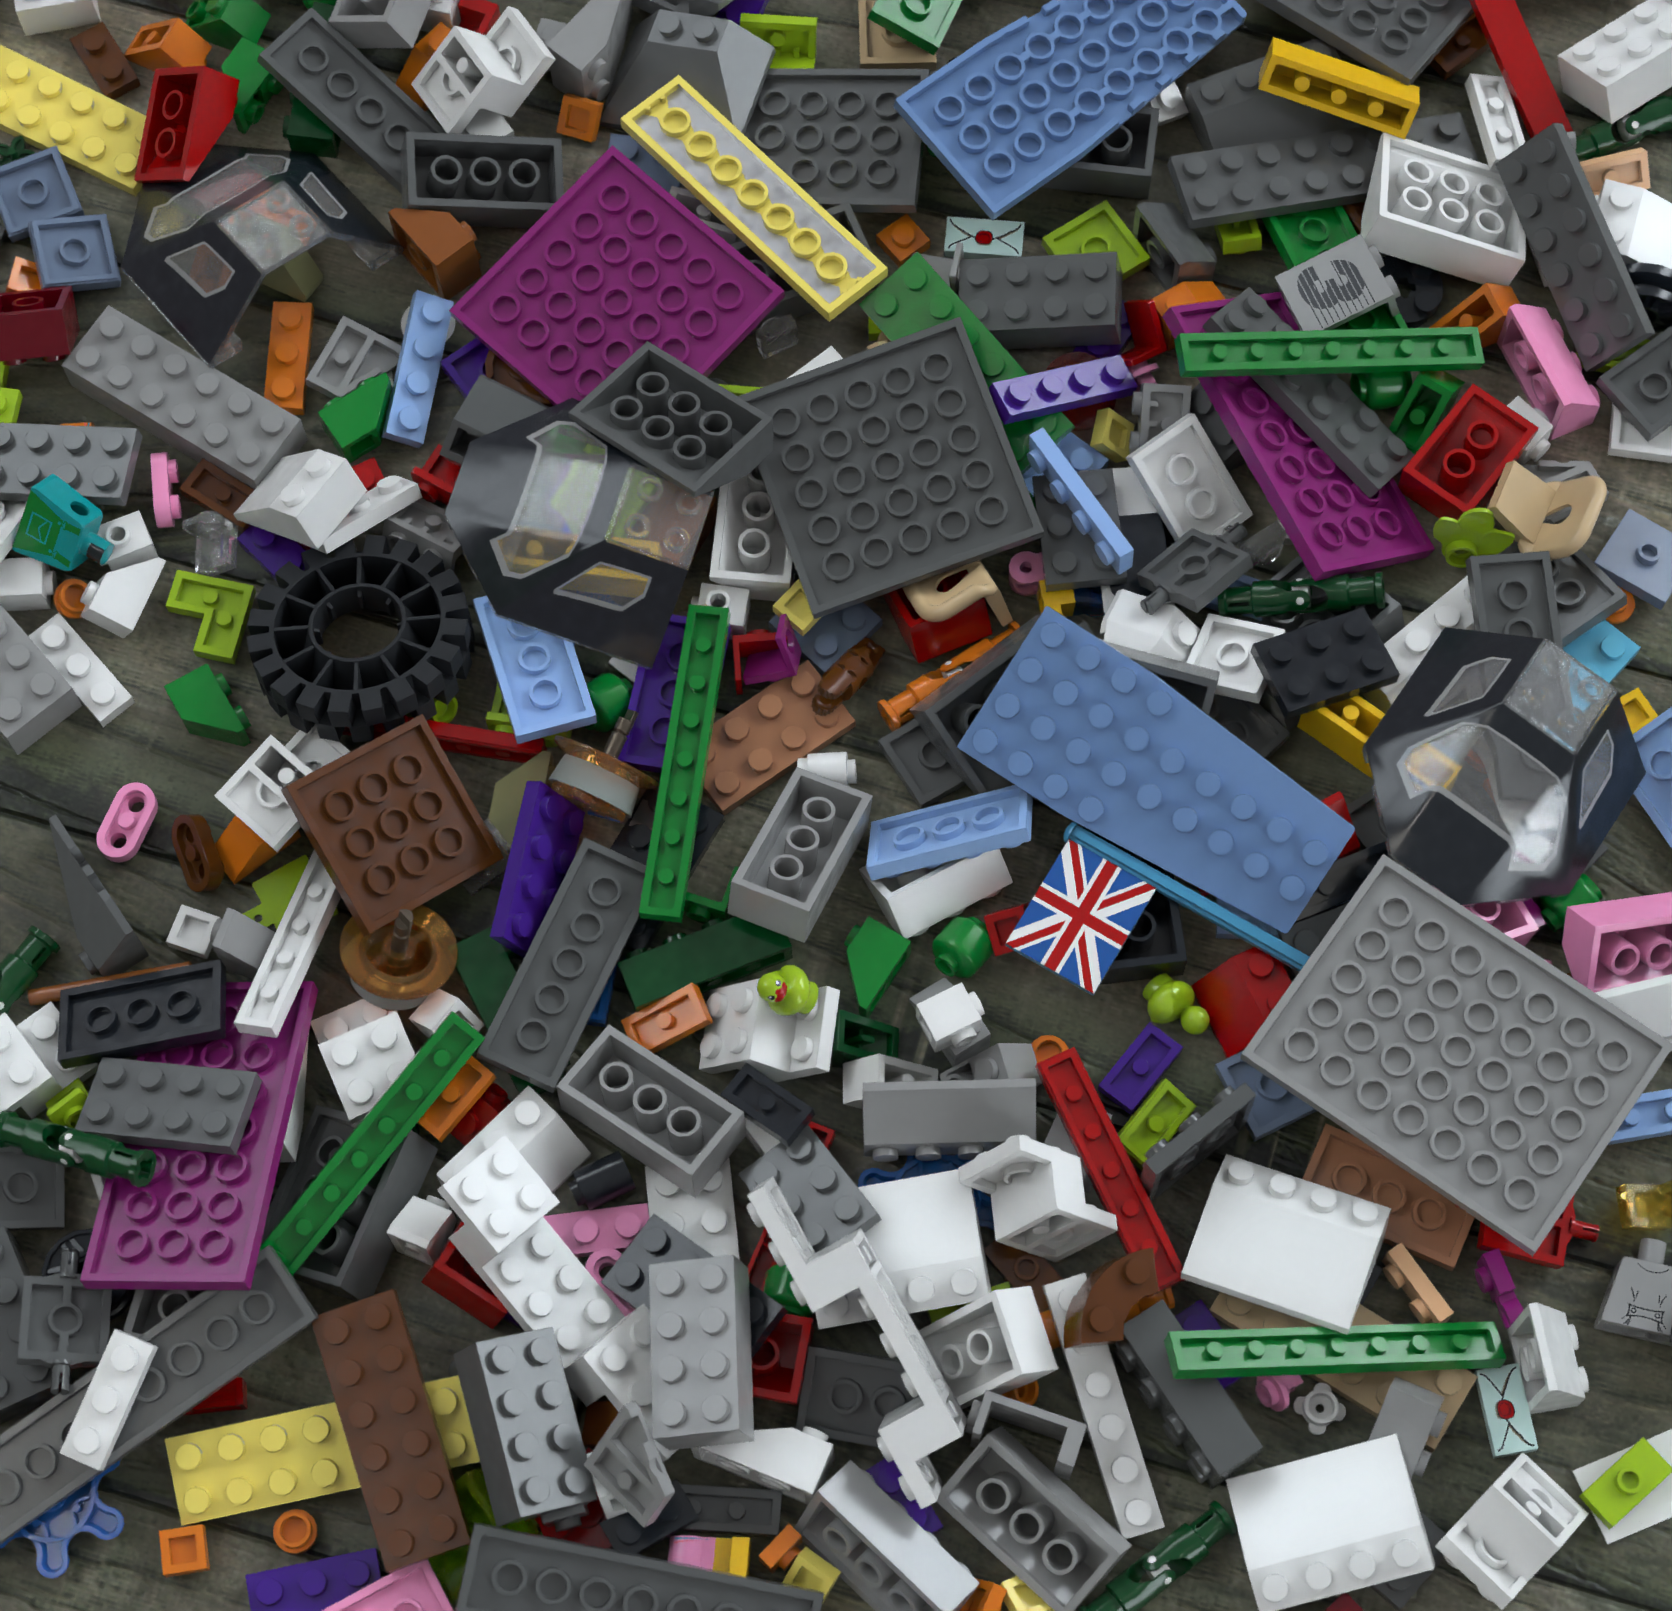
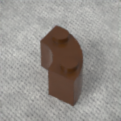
(1106, 1297)

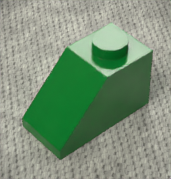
(1425, 407)
(873, 962)

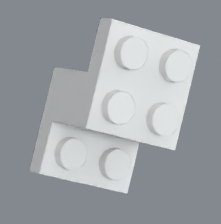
(483, 71)
(256, 786)
(774, 1044)
(363, 1053)
(30, 1063)
(1037, 1198)
(1511, 1531)

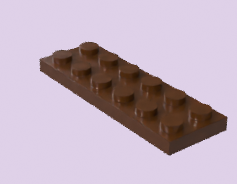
(391, 1431)

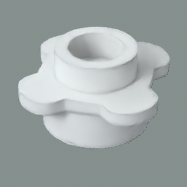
(1321, 1396)

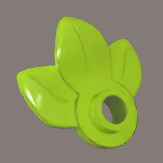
(1470, 536)

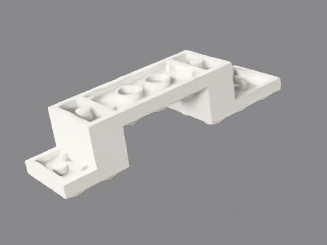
(836, 1270)
(545, 1282)

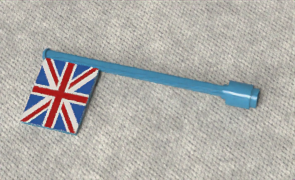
(1094, 904)

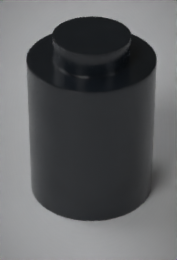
(601, 1181)

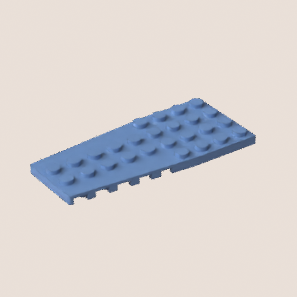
(1056, 88)
(1153, 773)

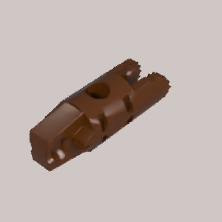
(847, 676)

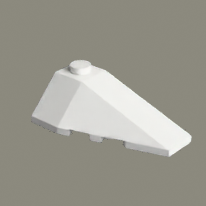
(1163, 633)

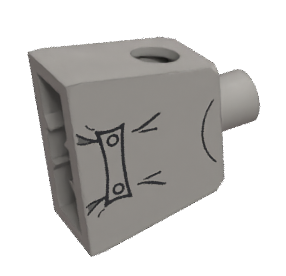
(1639, 1296)

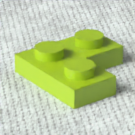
(221, 605)

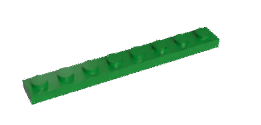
(1328, 351)
(684, 764)
(373, 1141)
(1331, 1352)

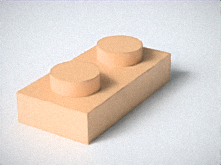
(1624, 167)
(1404, 1272)

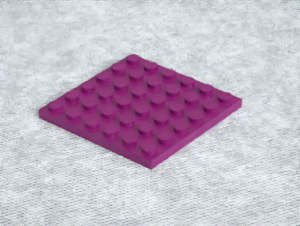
(606, 276)

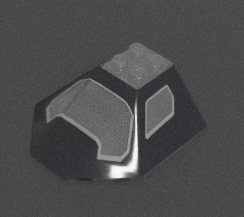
(244, 212)
(575, 534)
(1501, 767)

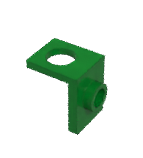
(706, 909)

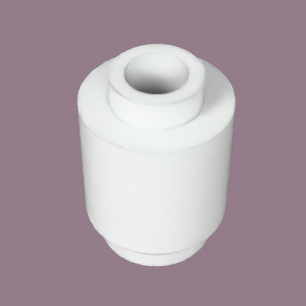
(831, 766)

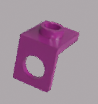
(776, 663)

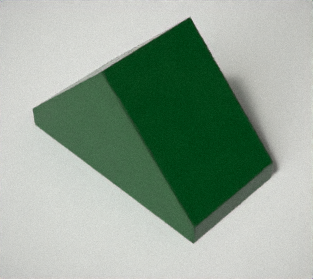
(862, 1037)

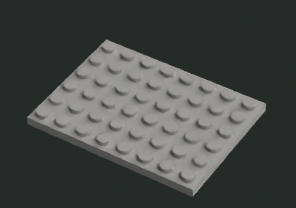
(1457, 1053)

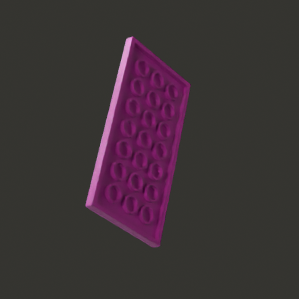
(1316, 502)
(205, 1210)

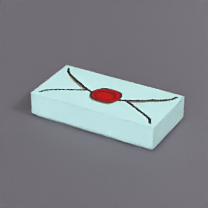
(984, 238)
(1505, 1411)

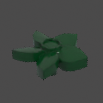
(15, 152)

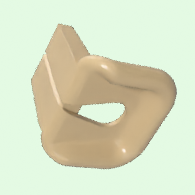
(1525, 500)
(940, 606)

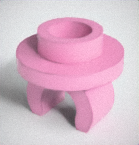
(1142, 373)
(1275, 1390)

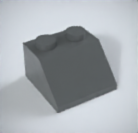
(1173, 247)

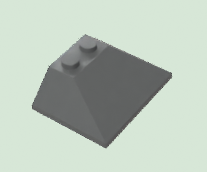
(708, 52)

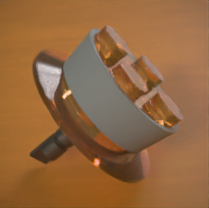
(599, 777)
(401, 960)

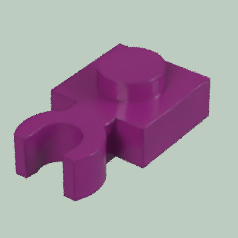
(1495, 1278)

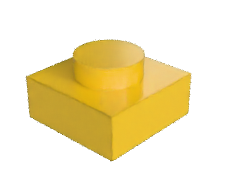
(1637, 710)

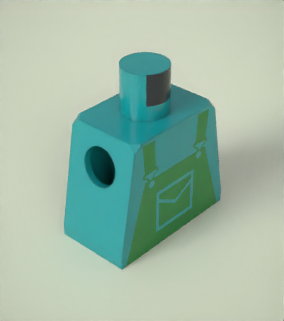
(61, 527)

